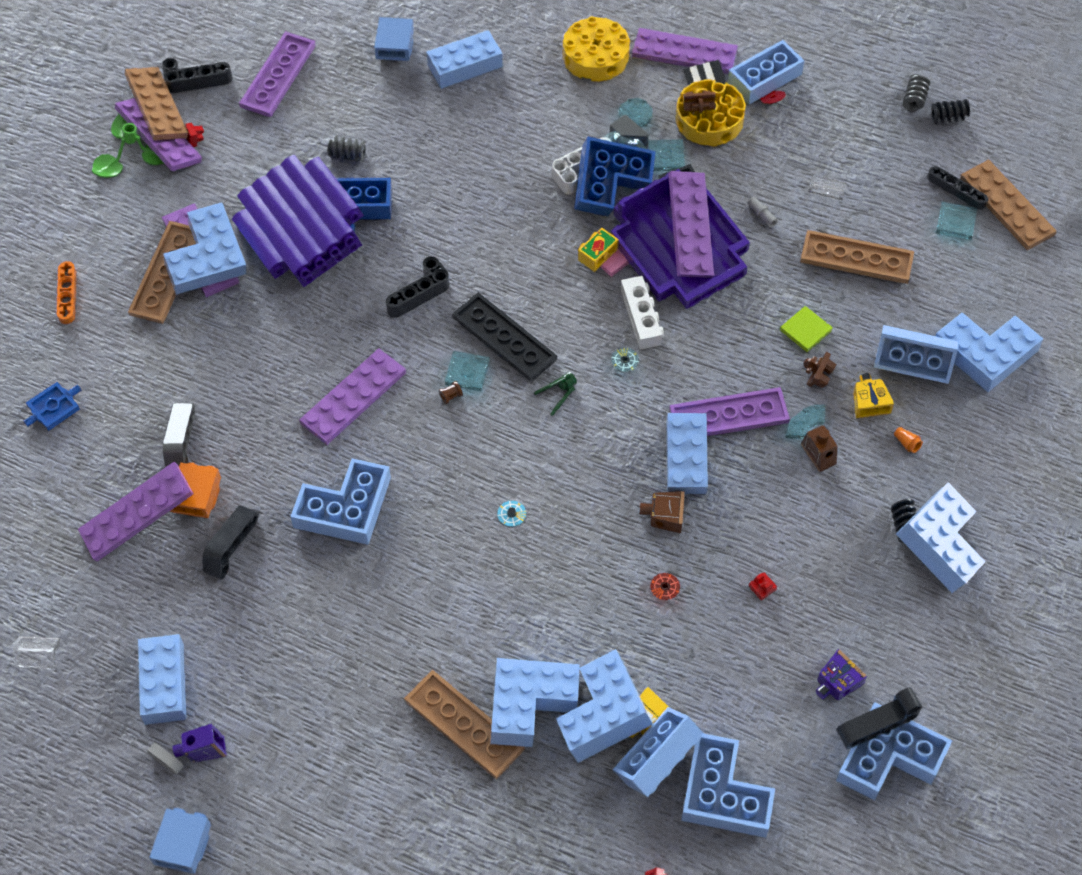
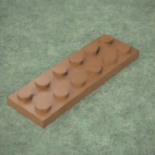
(156, 103)
(1009, 205)
(857, 256)
(156, 290)
(461, 723)

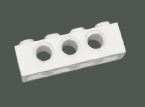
(644, 324)

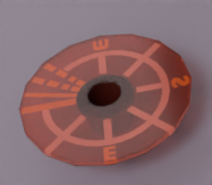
(665, 586)

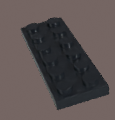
(504, 337)

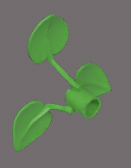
(106, 165)

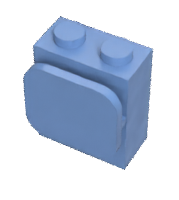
(394, 39)
(181, 840)

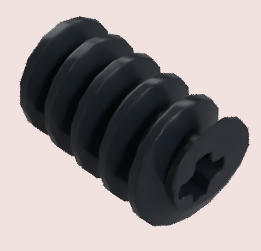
(948, 110)
(902, 513)

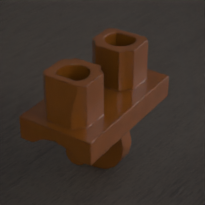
(699, 101)
(817, 368)

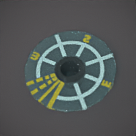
(625, 359)

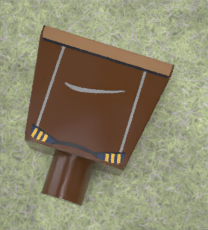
(820, 448)
(665, 510)

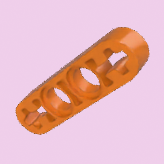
(66, 292)

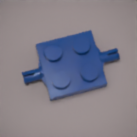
(52, 406)

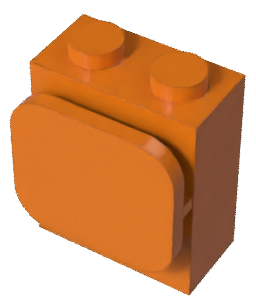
(205, 485)

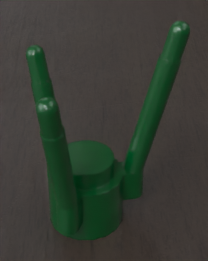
(565, 382)

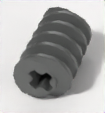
(916, 92)
(346, 149)

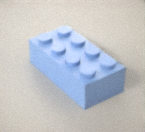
(464, 59)
(766, 71)
(916, 354)
(687, 453)
(162, 679)
(658, 751)

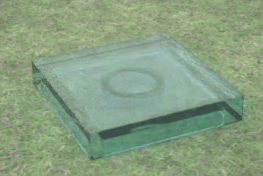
(668, 154)
(956, 220)
(467, 370)

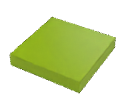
(806, 329)

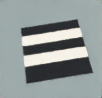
(709, 70)

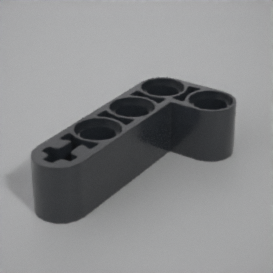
(195, 77)
(419, 290)
(227, 540)
(878, 721)

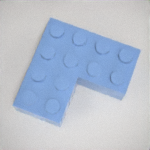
(213, 256)
(994, 356)
(347, 512)
(935, 540)
(528, 687)
(612, 713)
(905, 747)
(717, 799)

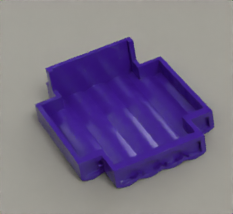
(298, 219)
(649, 244)

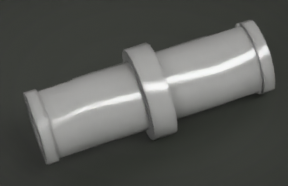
(762, 212)

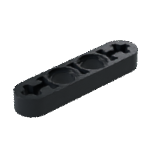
(973, 196)

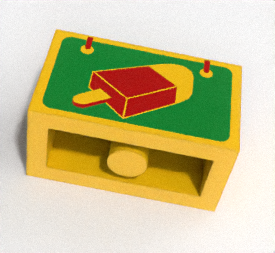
(597, 249)

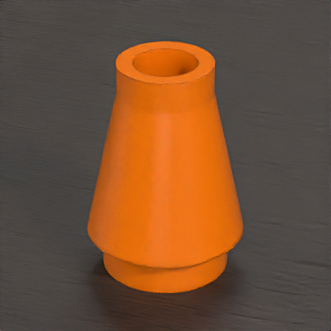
(910, 441)

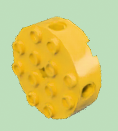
(596, 49)
(716, 125)

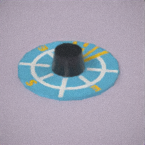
(511, 513)

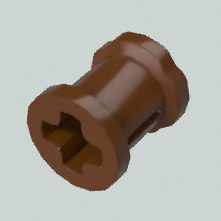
(450, 392)

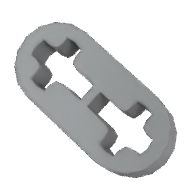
(165, 758)

